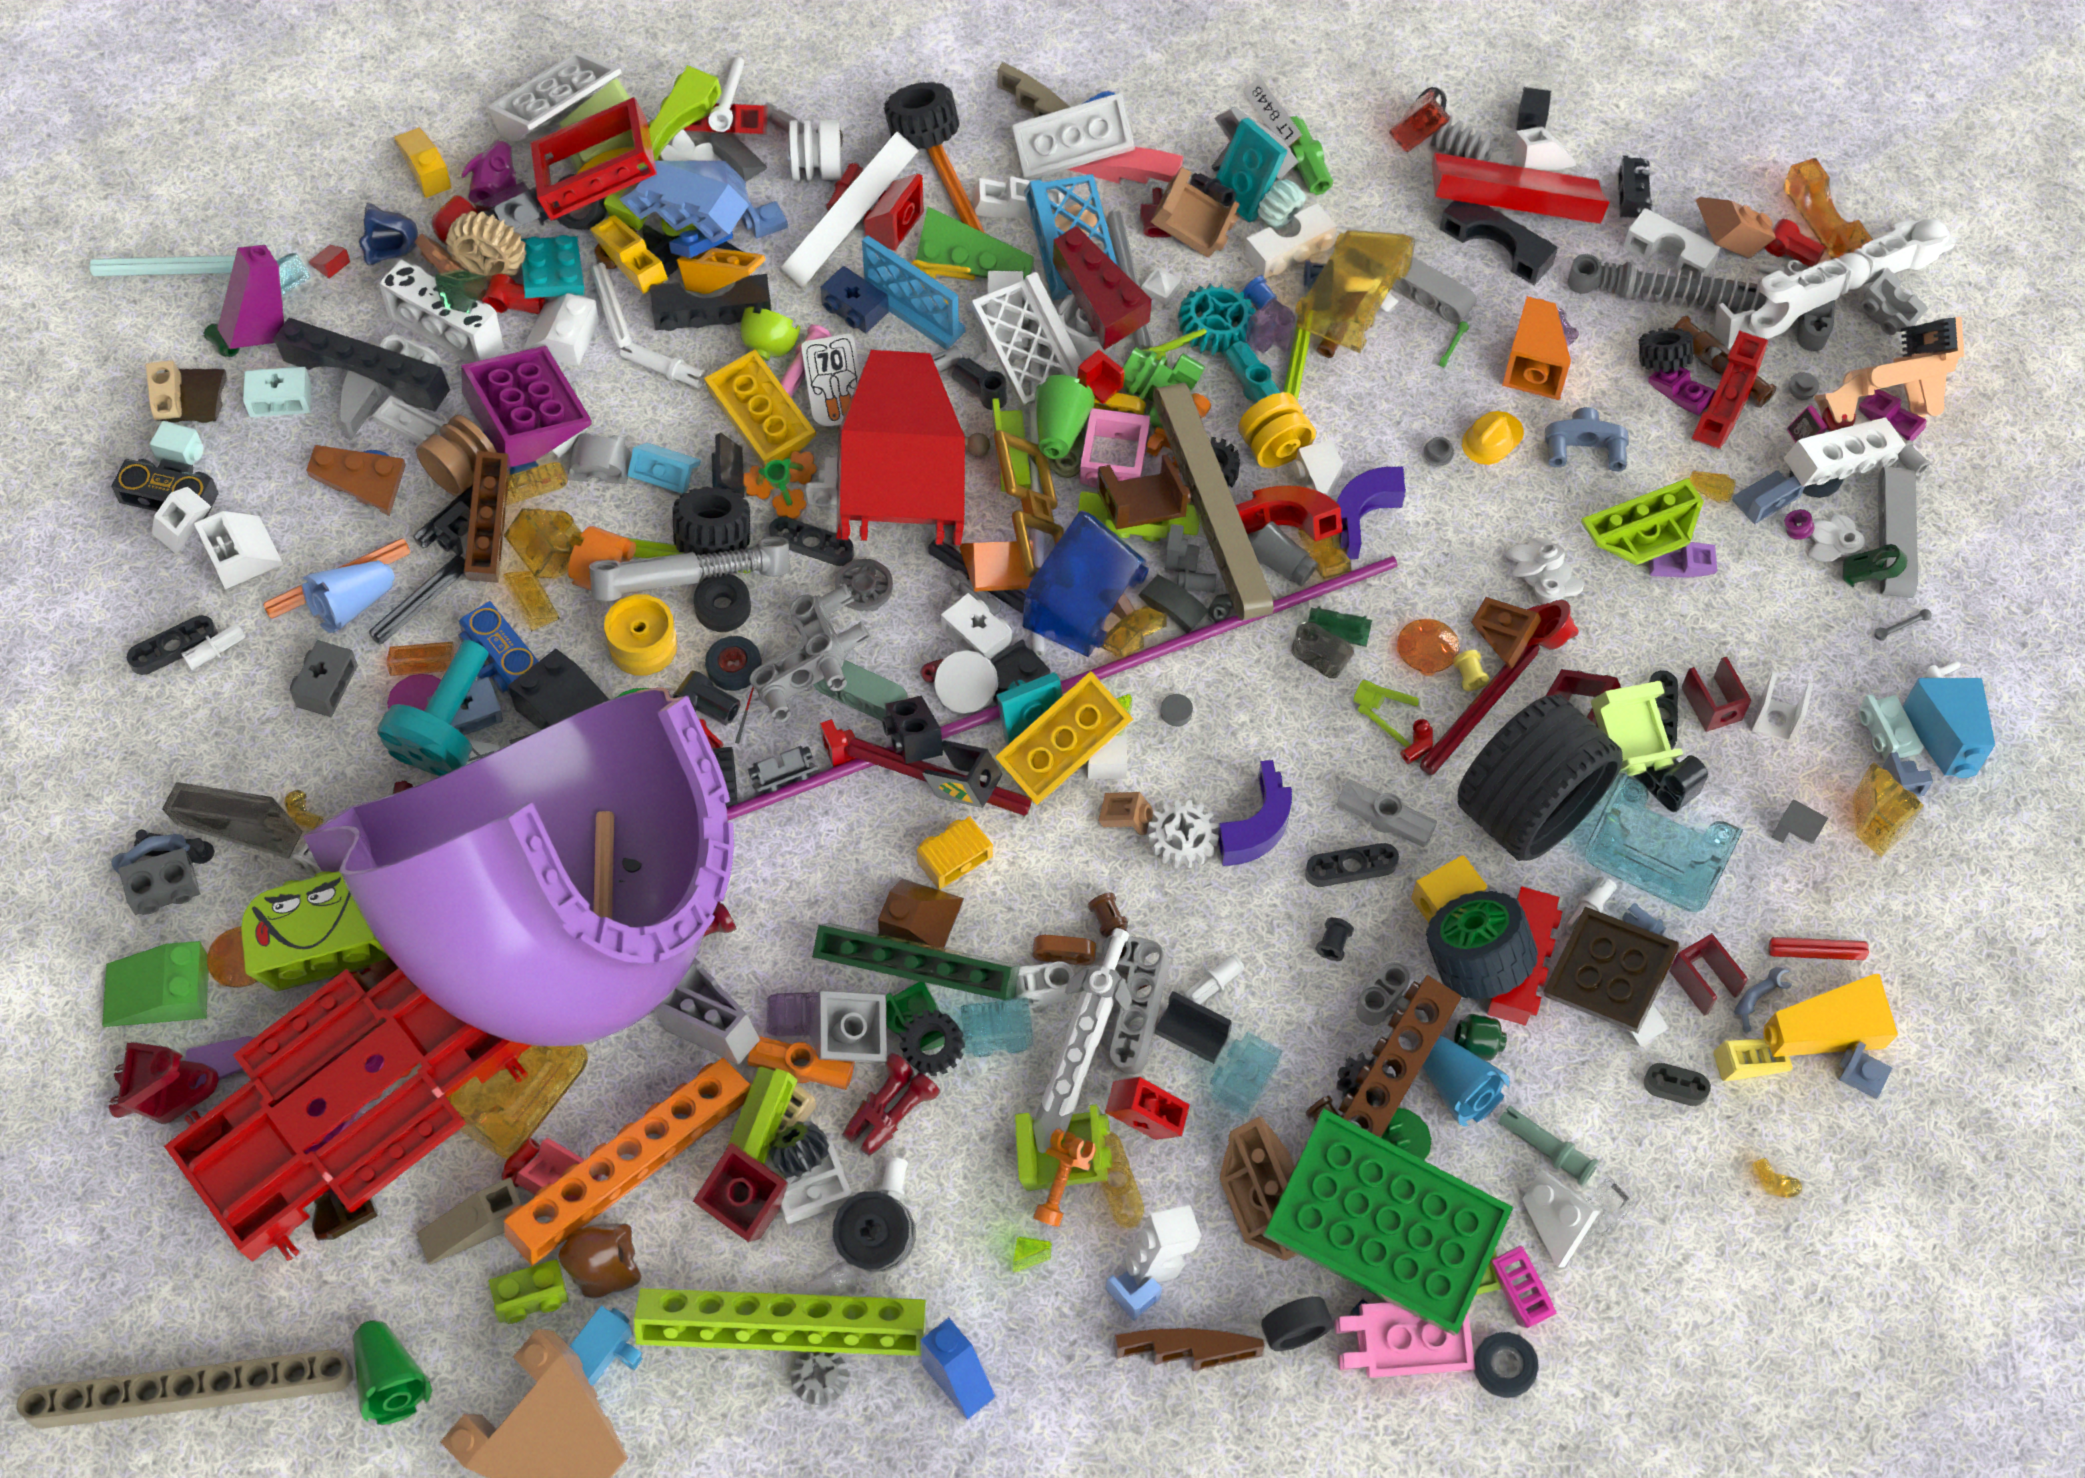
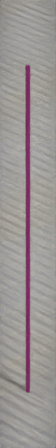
(1101, 672)

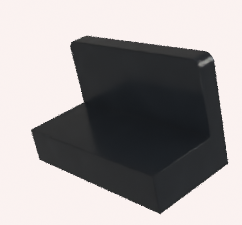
(727, 464)
(1194, 1027)

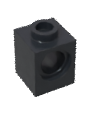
(1533, 108)

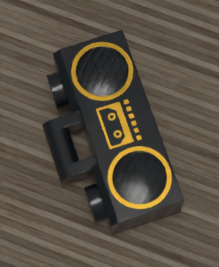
(148, 486)

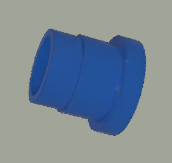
(1258, 292)

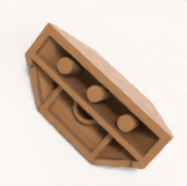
(1254, 1180)

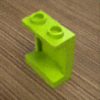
(1039, 1169)

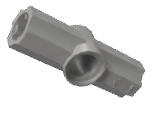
(1403, 822)

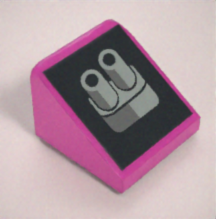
(1807, 425)

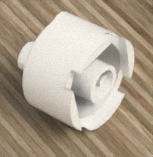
(1076, 324)

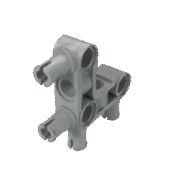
(815, 658)

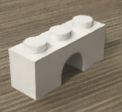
(1656, 233)
(1273, 253)
(1160, 1245)

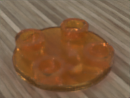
(1428, 646)
(227, 961)

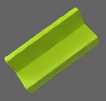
(1012, 423)
(763, 1111)

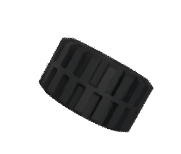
(922, 114)
(711, 521)

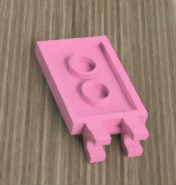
(1403, 1344)

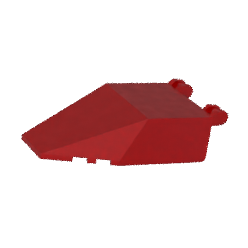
(900, 449)

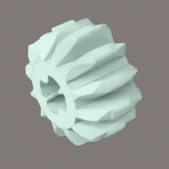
(1281, 204)

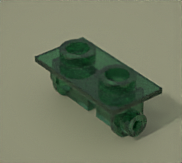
(1346, 626)

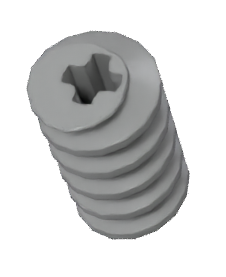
(1461, 142)

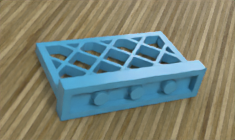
(1046, 231)
(913, 307)

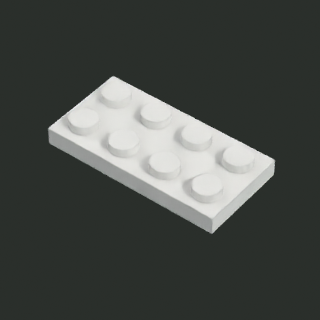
(1073, 136)

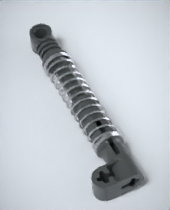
(1706, 291)

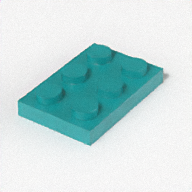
(1251, 166)
(552, 267)

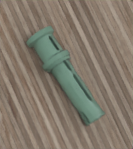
(1562, 1154)

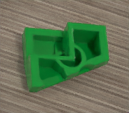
(906, 1004)

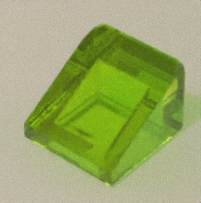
(1030, 1252)

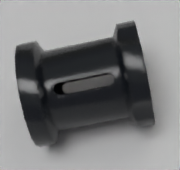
(1334, 939)

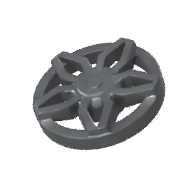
(864, 583)

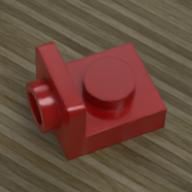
(836, 742)

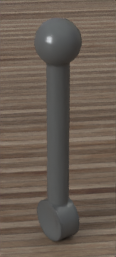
(1882, 633)

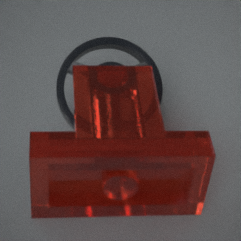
(1421, 119)

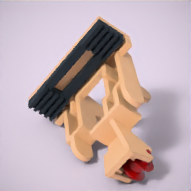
(1930, 355)

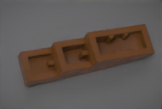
(1201, 1346)

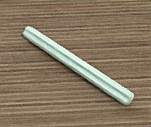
(161, 265)

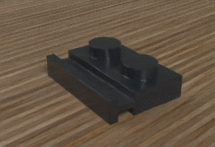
(1017, 664)

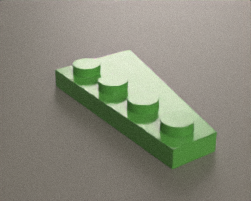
(957, 244)

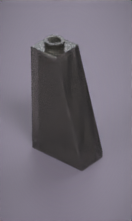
(234, 817)

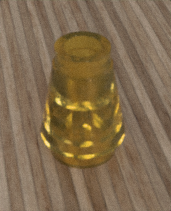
(1713, 485)

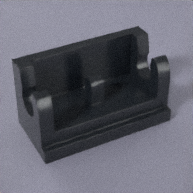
(1633, 187)

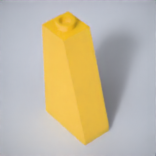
(1834, 1021)

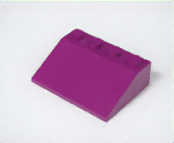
(523, 403)

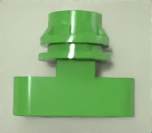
(1146, 373)

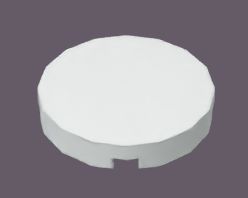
(966, 682)

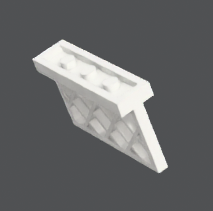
(1048, 324)

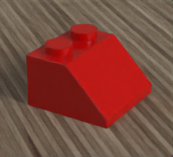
(896, 211)

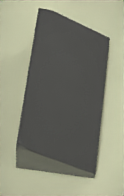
(737, 155)

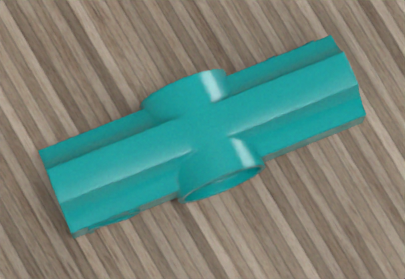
(1251, 372)

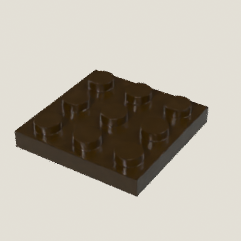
(1611, 969)

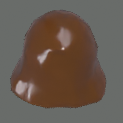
(593, 1259)

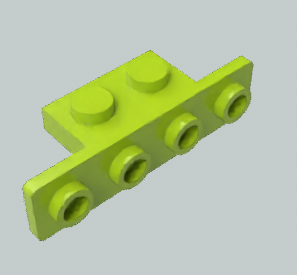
(1092, 504)

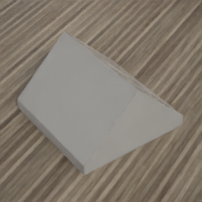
(849, 1027)

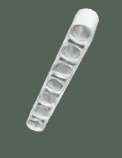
(849, 209)

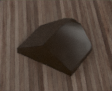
(334, 1220)

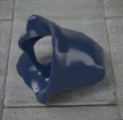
(386, 235)

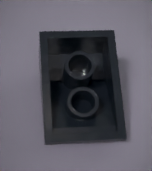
(554, 691)

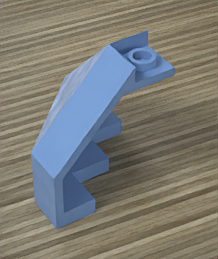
(691, 192)

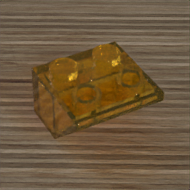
(544, 540)
(1883, 810)

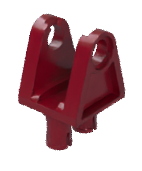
(159, 1083)

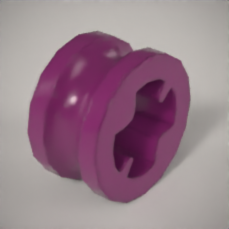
(1795, 517)

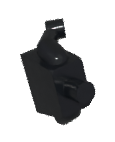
(514, 205)

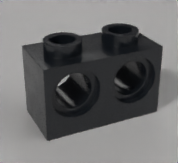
(913, 729)

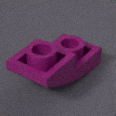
(1682, 390)

